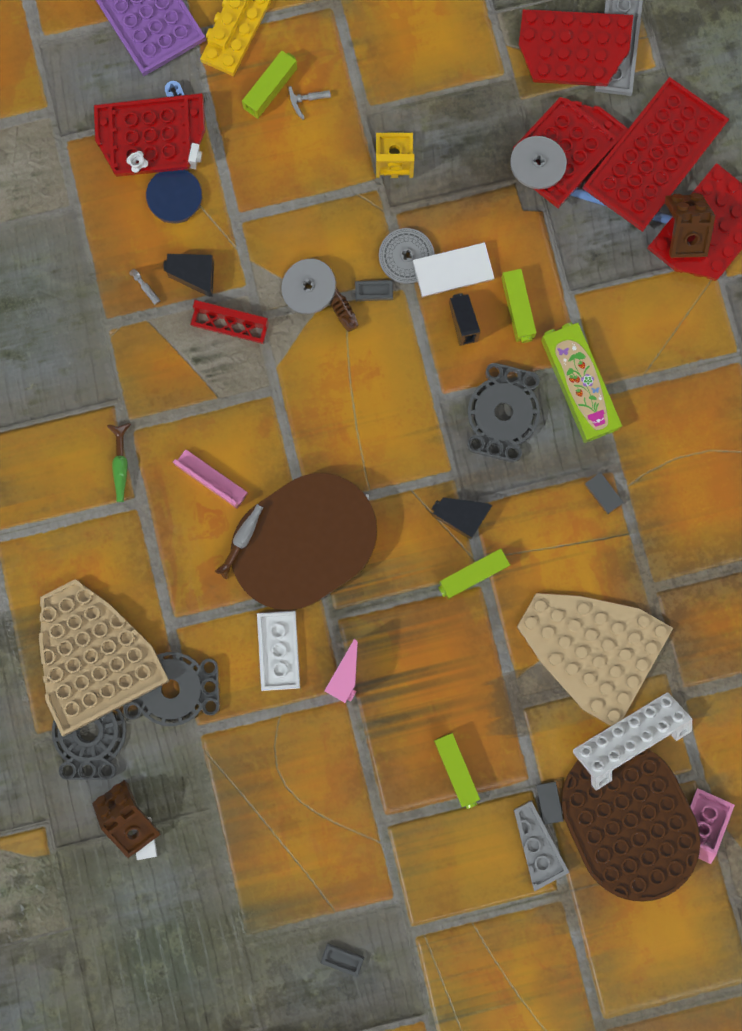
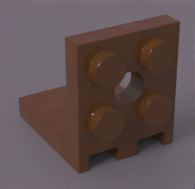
(691, 217)
(120, 814)

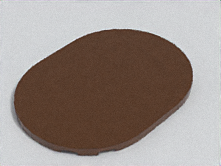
(306, 542)
(634, 830)

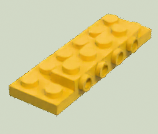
(233, 33)

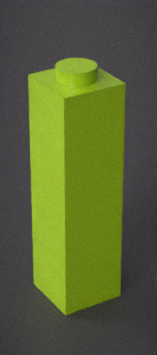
(270, 84)
(518, 305)
(473, 574)
(457, 771)

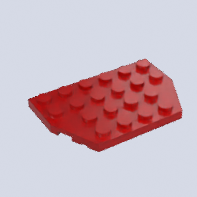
(574, 46)
(155, 126)
(584, 135)
(724, 197)

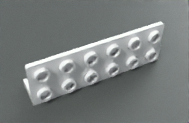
(632, 737)

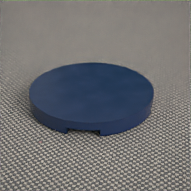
(174, 196)

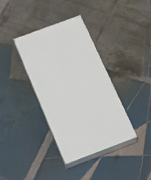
(453, 269)
(278, 650)

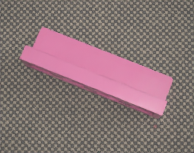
(211, 478)

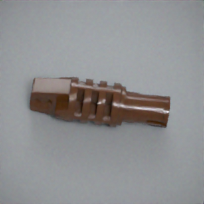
(344, 311)

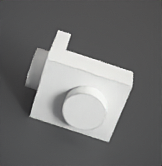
(195, 155)

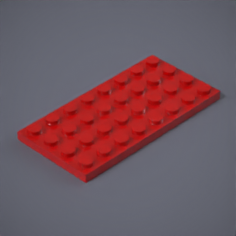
(655, 154)

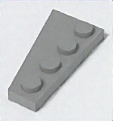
(539, 849)

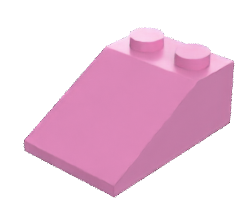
(344, 679)
(712, 819)

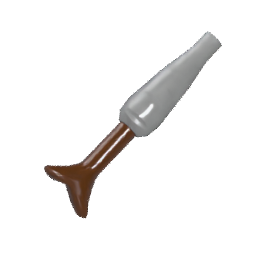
(240, 540)

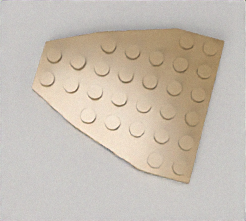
(594, 649)
(91, 657)

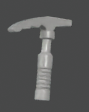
(310, 96)
(145, 287)

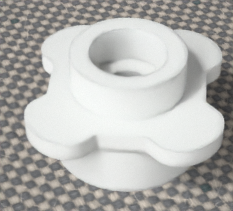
(137, 156)

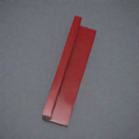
(232, 315)

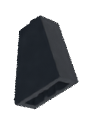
(192, 271)
(464, 319)
(461, 514)

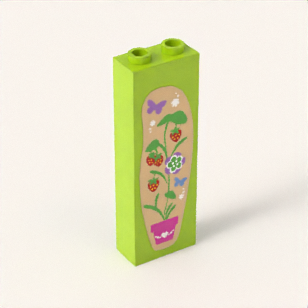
(581, 382)

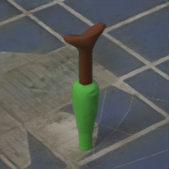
(119, 463)

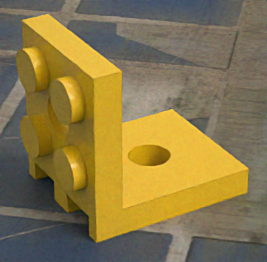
(394, 163)

